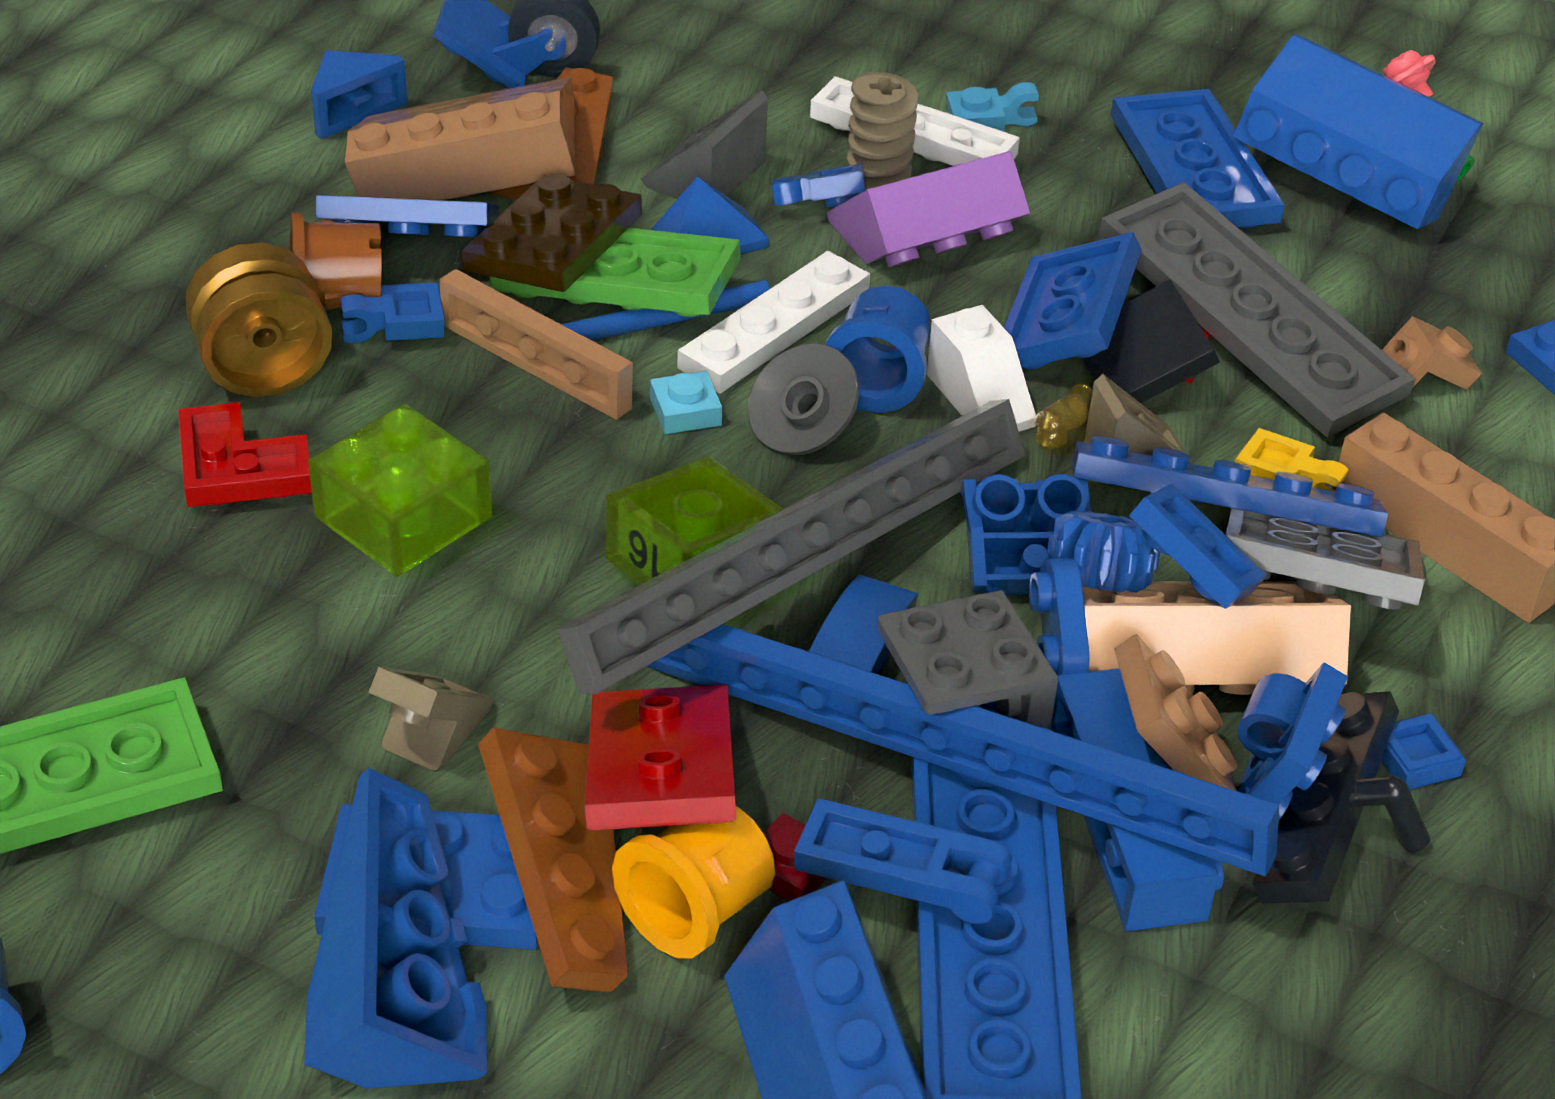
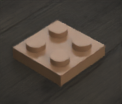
(1171, 718)

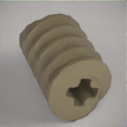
(882, 127)

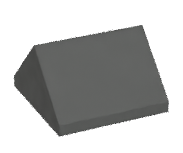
(717, 152)

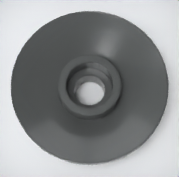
(790, 386)

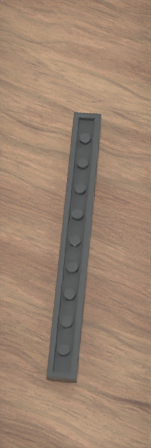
(785, 548)

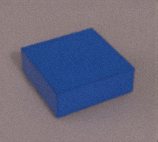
(1422, 752)

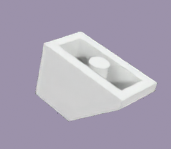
(977, 363)

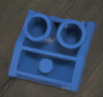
(1012, 526)

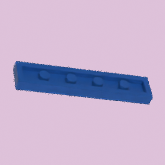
(1230, 486)

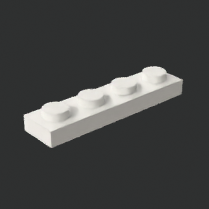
(937, 133)
(774, 320)

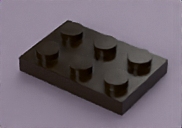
(552, 232)

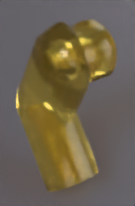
(1063, 415)

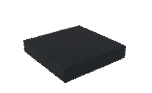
(1154, 345)

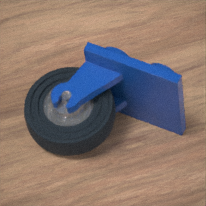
(535, 37)

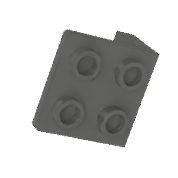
(971, 656)

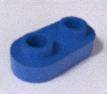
(1059, 599)

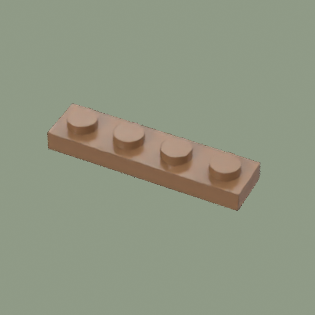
(537, 344)

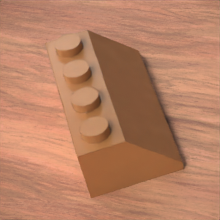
(1456, 515)

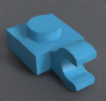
(992, 110)

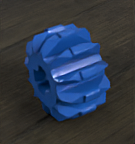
(1106, 549)

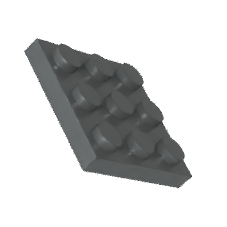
(1326, 558)

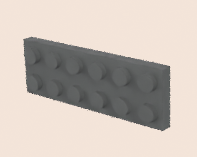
(1261, 310)

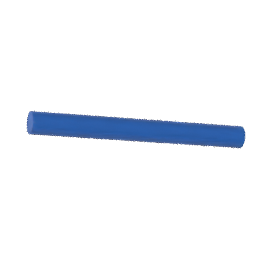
(641, 319)

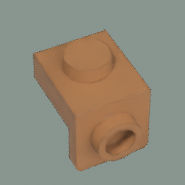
(1426, 349)

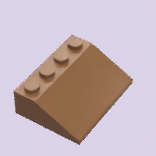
(465, 144)

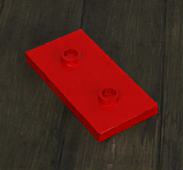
(660, 758)

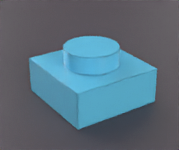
(685, 402)

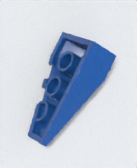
(388, 969)

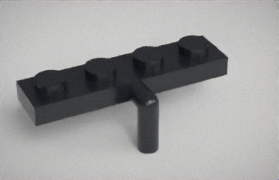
(1324, 817)

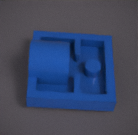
(1284, 732)

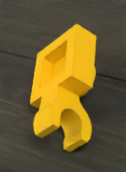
(1276, 453)

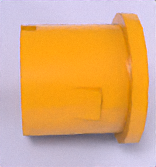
(691, 880)

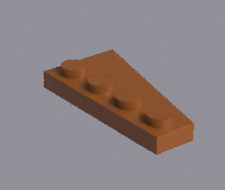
(557, 859)

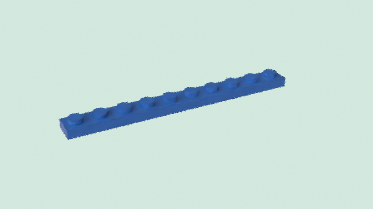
(986, 747)

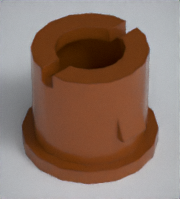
(339, 257)

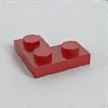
(228, 469)

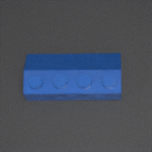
(1358, 131)
(820, 1006)

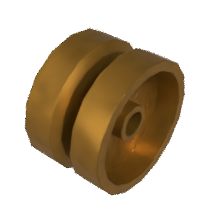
(258, 320)

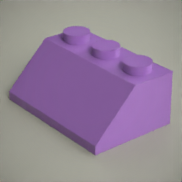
(933, 210)

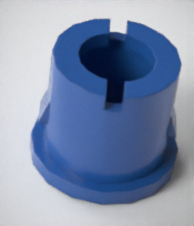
(886, 373)

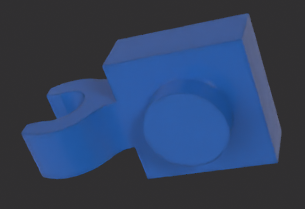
(401, 310)

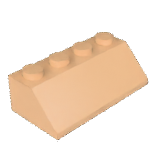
(1234, 647)

